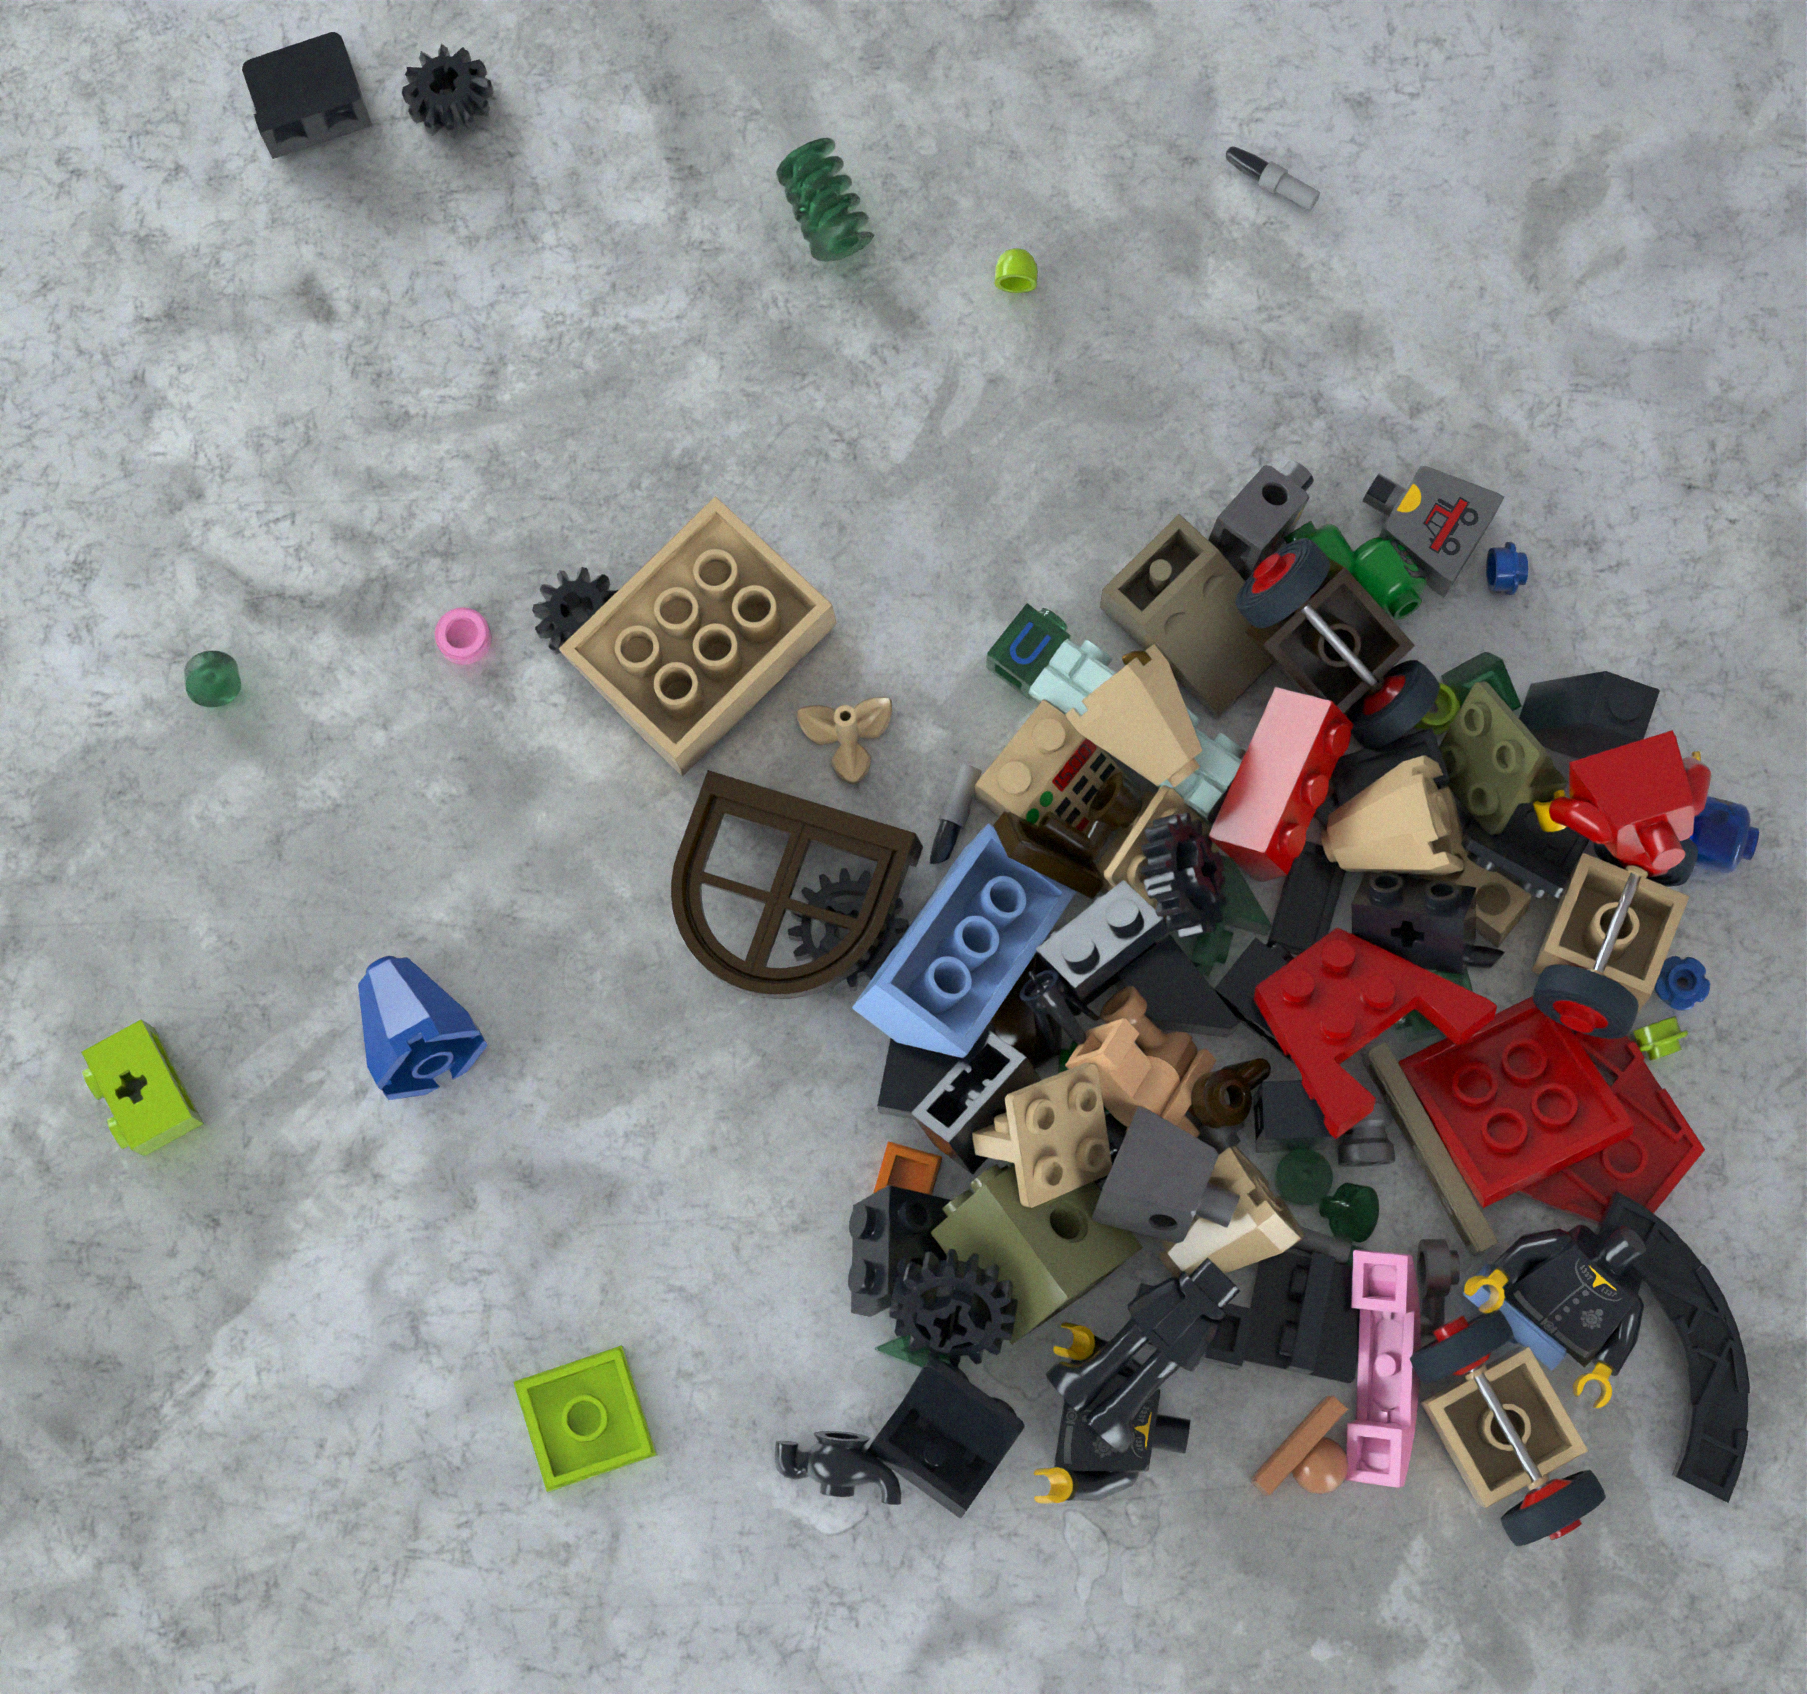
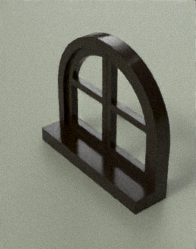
(805, 823)

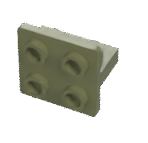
(1495, 760)

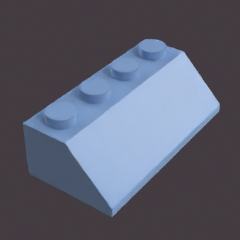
(963, 950)

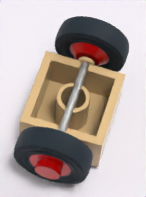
(1609, 940)
(1506, 1428)

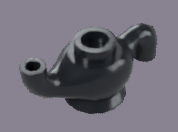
(838, 1464)

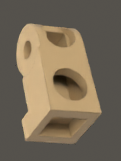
(1498, 900)

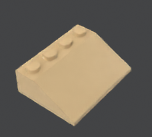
(699, 635)

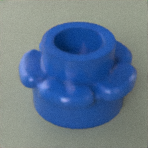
(1506, 568)
(1676, 996)

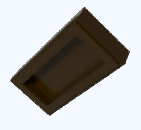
(1039, 852)

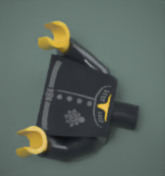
(1575, 1293)
(1084, 1461)

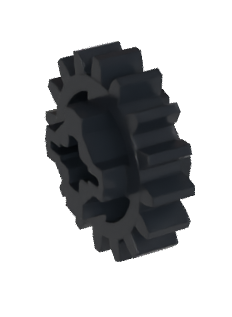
(1184, 875)
(824, 900)
(953, 1307)

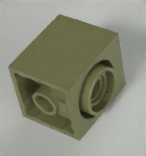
(1045, 1250)

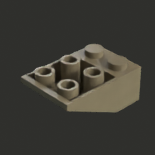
(1184, 603)

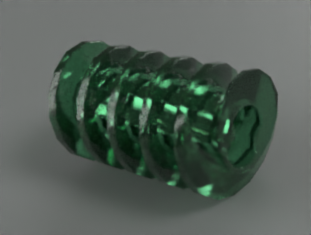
(820, 202)

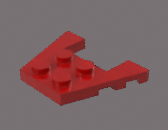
(1343, 998)
(1639, 1166)

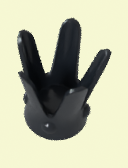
(1048, 996)

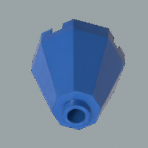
(413, 1029)

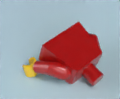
(1633, 799)

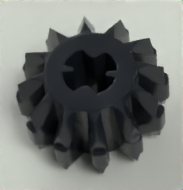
(427, 87)
(556, 612)

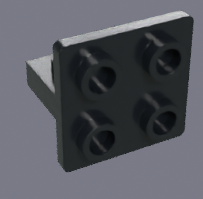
(1304, 1317)

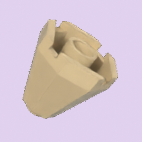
(1142, 721)
(1398, 825)
(1257, 1230)

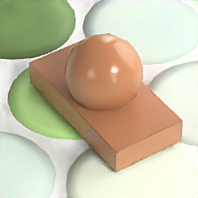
(1314, 1460)

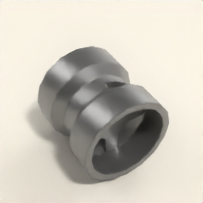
(1367, 1140)

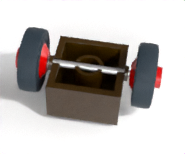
(1336, 642)

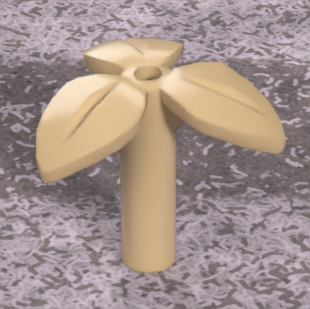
(847, 725)

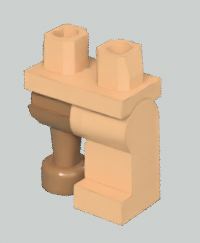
(1152, 1077)

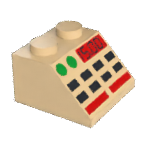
(1045, 771)

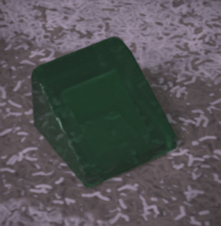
(1482, 668)

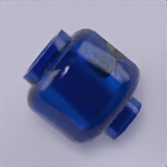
(1723, 835)

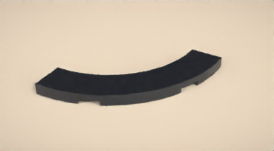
(1708, 1343)

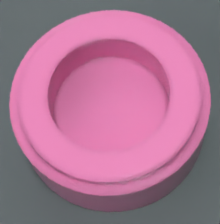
(463, 636)

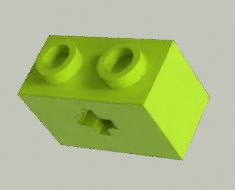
(166, 1105)

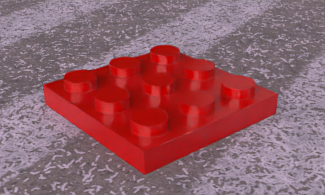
(1515, 1101)

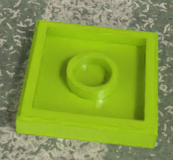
(585, 1418)

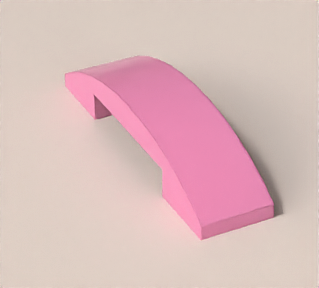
(1386, 1382)

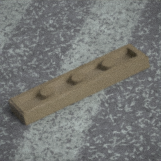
(1429, 1150)

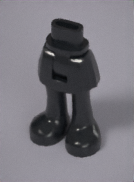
(1178, 1320)

